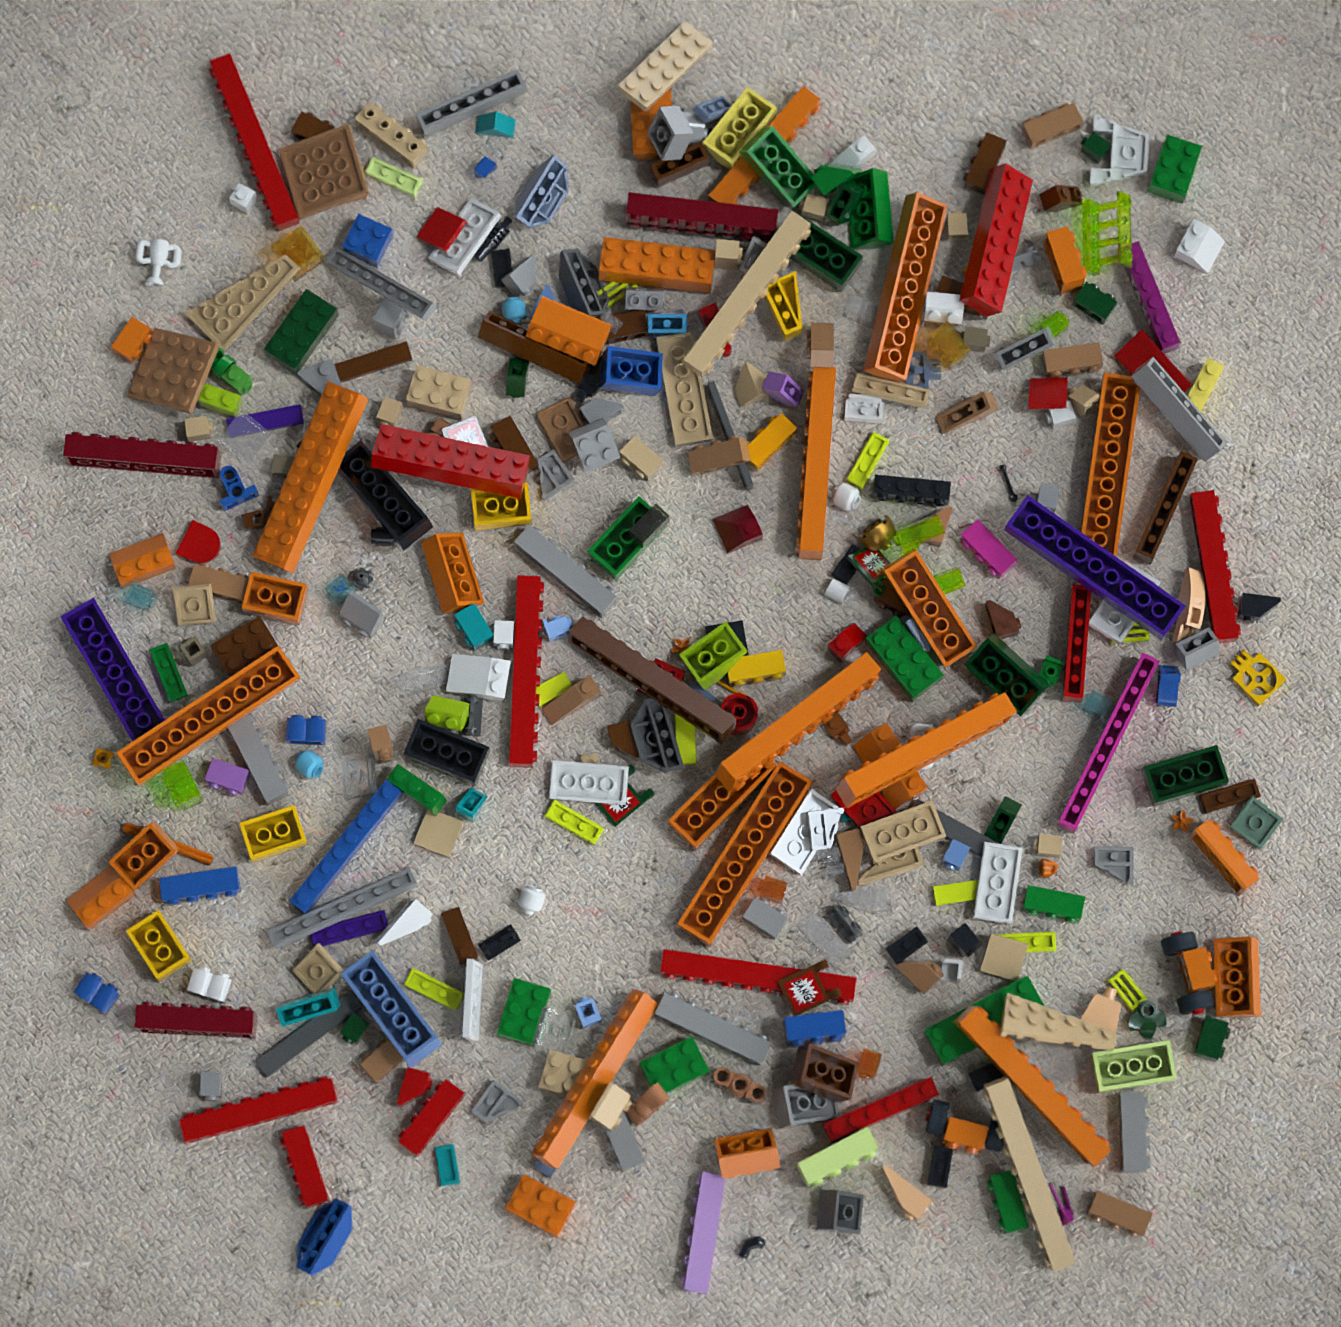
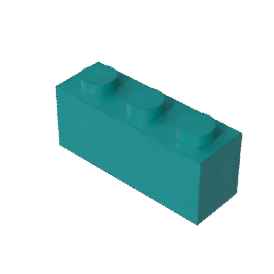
(308, 1007)

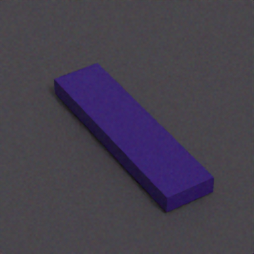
(277, 418)
(350, 929)

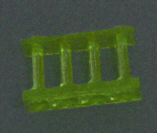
(1091, 235)

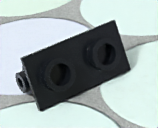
(499, 942)

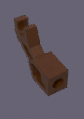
(248, 517)

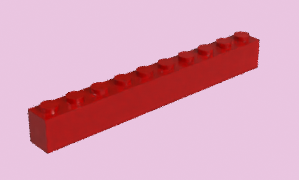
(254, 142)
(525, 671)
(744, 974)

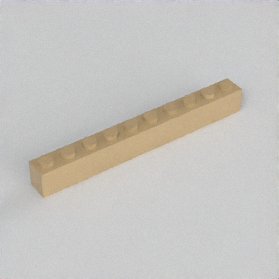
(746, 294)
(1029, 1174)

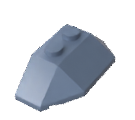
(542, 193)

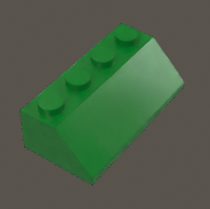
(872, 219)

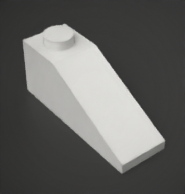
(857, 153)
(409, 919)

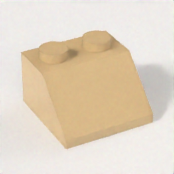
(610, 1107)

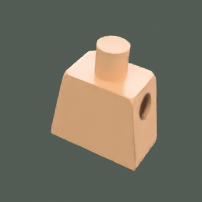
(1103, 1010)

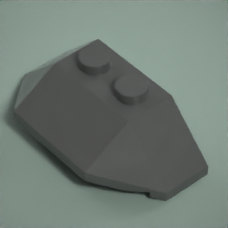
(581, 283)
(656, 737)

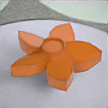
(680, 646)
(1181, 821)

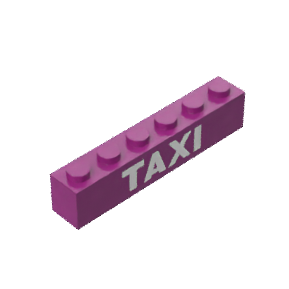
(1151, 301)

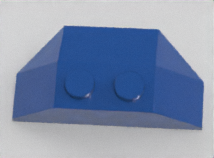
(324, 1237)

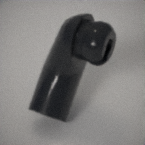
(751, 1243)

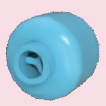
(514, 309)
(309, 764)

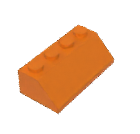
(641, 122)
(568, 330)
(452, 572)
(881, 741)
(1224, 856)
(1237, 977)

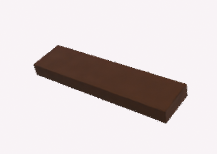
(373, 362)

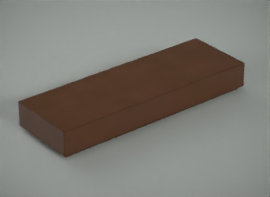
(1229, 796)

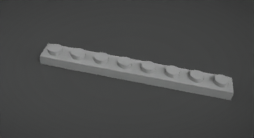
(380, 283)
(342, 908)

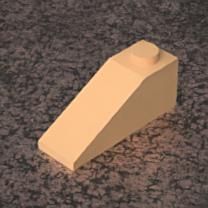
(909, 1198)

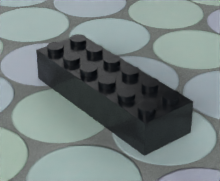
(383, 497)

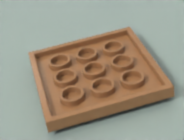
(324, 171)
(173, 370)

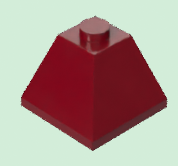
(738, 529)

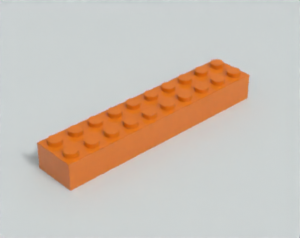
(905, 287)
(817, 459)
(1110, 460)
(310, 477)
(208, 716)
(798, 722)
(925, 749)
(744, 854)
(1032, 1086)

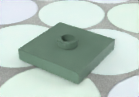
(1255, 822)

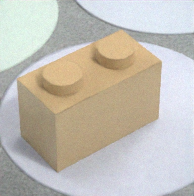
(728, 254)
(640, 458)

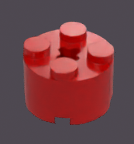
(745, 705)

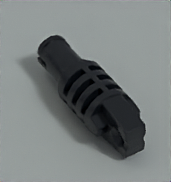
(493, 239)

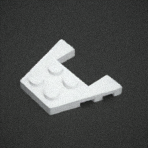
(1128, 152)

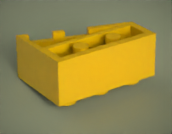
(785, 306)

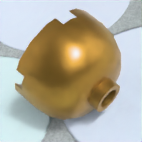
(878, 534)

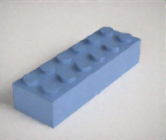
(391, 1009)

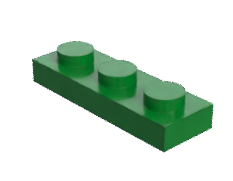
(168, 672)

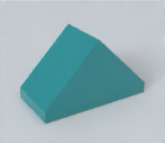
(496, 125)
(471, 804)

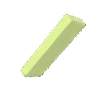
(393, 176)

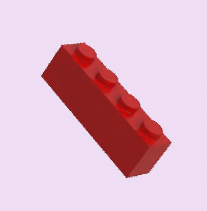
(431, 1118)
(305, 1166)

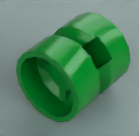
(221, 363)

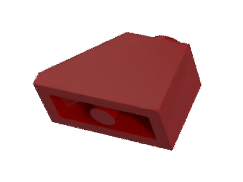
(846, 642)
(414, 1086)

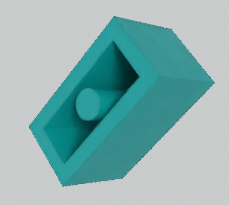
(473, 626)

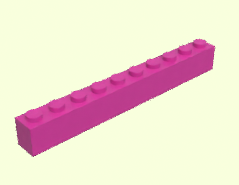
(1108, 743)

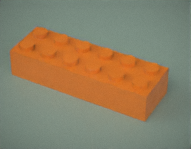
(657, 265)
(929, 607)
(712, 807)

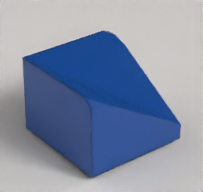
(484, 168)

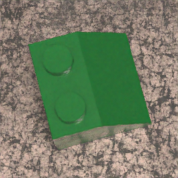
(829, 177)

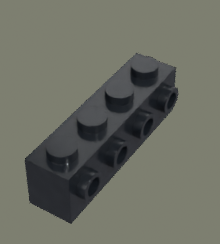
(911, 490)

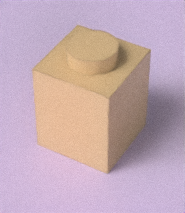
(814, 207)
(956, 226)
(389, 412)
(198, 428)
(1048, 845)

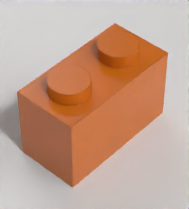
(132, 340)

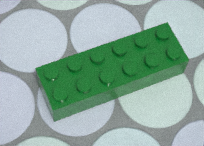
(951, 1043)

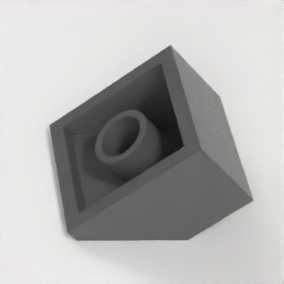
(840, 1211)

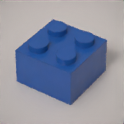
(368, 240)

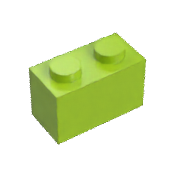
(220, 400)
(447, 713)

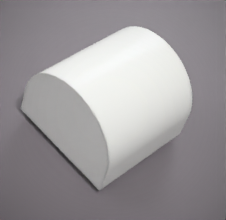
(837, 591)

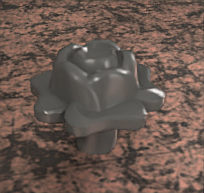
(361, 578)

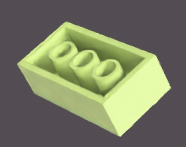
(1133, 1067)
(837, 1157)

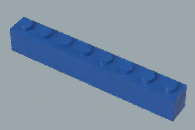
(346, 847)

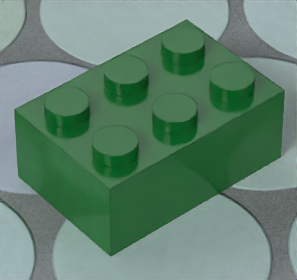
(1175, 169)
(523, 1011)
(675, 1066)

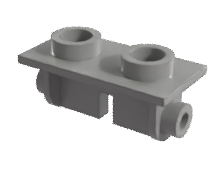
(1027, 255)

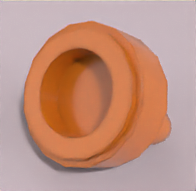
(1045, 868)

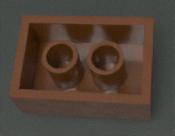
(243, 646)
(824, 1073)

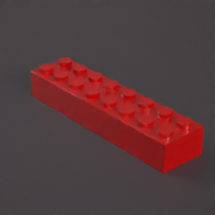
(996, 240)
(450, 461)

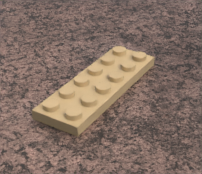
(665, 66)
(683, 391)

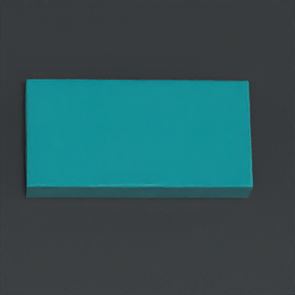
(447, 1165)

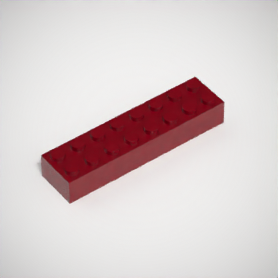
(700, 217)
(142, 455)

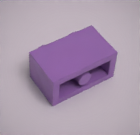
(783, 389)
(227, 776)

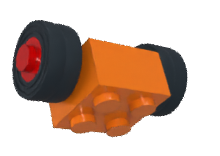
(1195, 969)
(961, 1132)

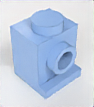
(558, 627)
(593, 1018)

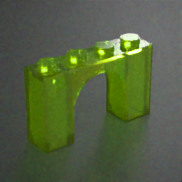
(914, 535)

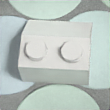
(1199, 246)
(943, 308)

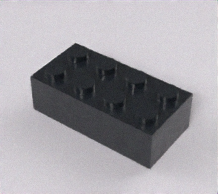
(446, 752)

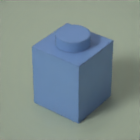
(955, 855)

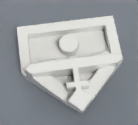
(863, 408)

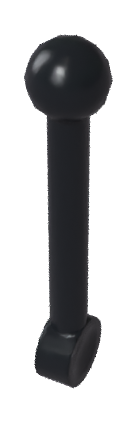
(1013, 497)

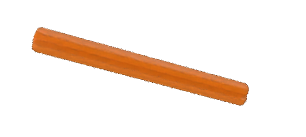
(186, 850)

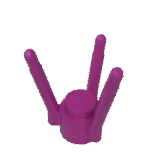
(1065, 1214)

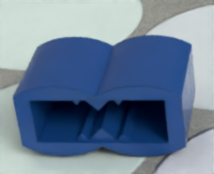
(306, 731)
(97, 993)

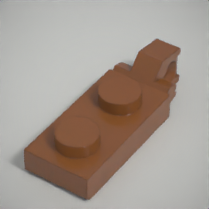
(838, 728)

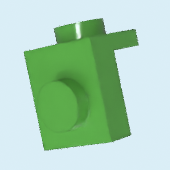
(238, 379)

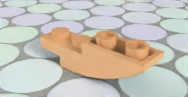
(1193, 596)

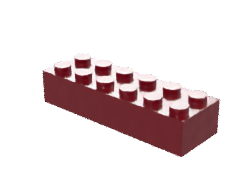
(196, 1021)

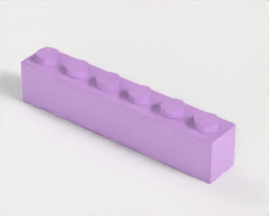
(704, 1233)

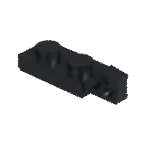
(591, 382)

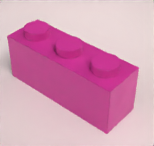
(988, 549)

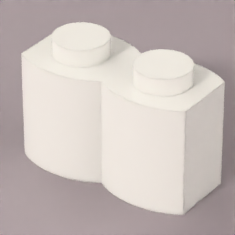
(209, 985)

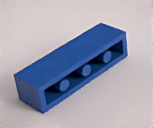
(200, 885)

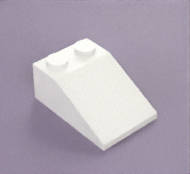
(478, 677)

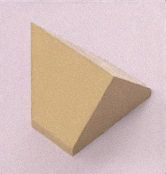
(749, 385)

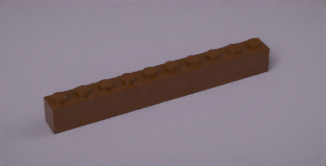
(652, 680)

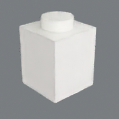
(243, 198)
(1060, 417)
(503, 634)

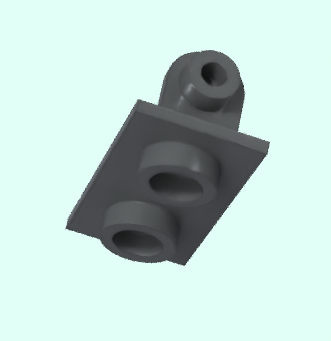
(473, 725)
(850, 928)

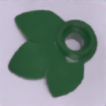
(1147, 1022)

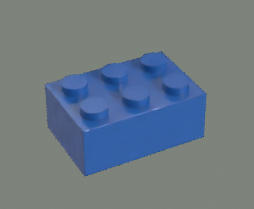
(631, 370)
(815, 1028)

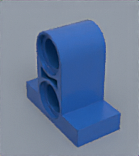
(234, 484)
(1167, 685)

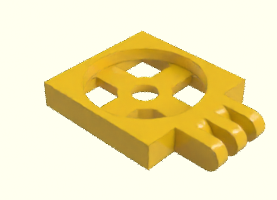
(1246, 666)

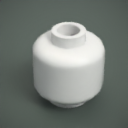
(846, 497)
(531, 899)

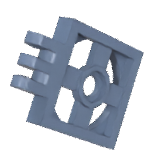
(927, 369)

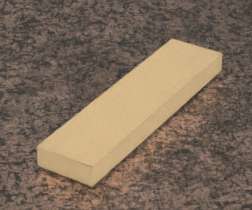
(890, 390)

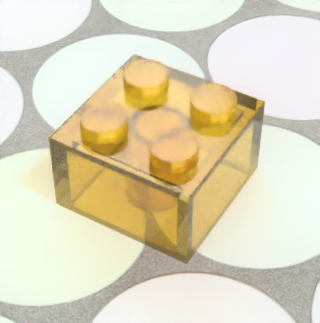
(301, 250)
(948, 346)

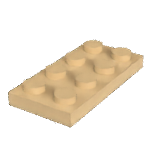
(903, 832)

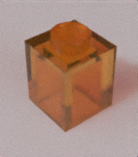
(772, 889)
(869, 1064)

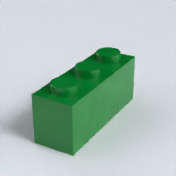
(417, 790)
(1053, 904)
(1007, 1202)

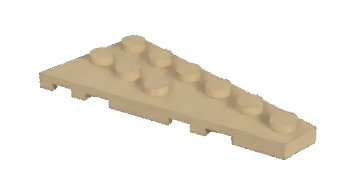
(234, 308)
(1049, 1025)

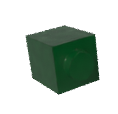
(1095, 147)
(354, 1029)

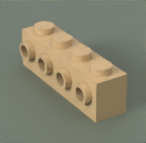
(391, 135)

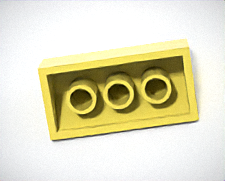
(738, 127)

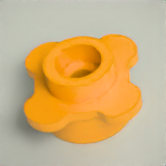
(99, 753)

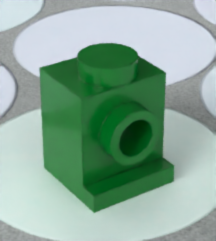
(1053, 664)

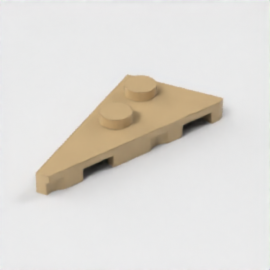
(893, 866)

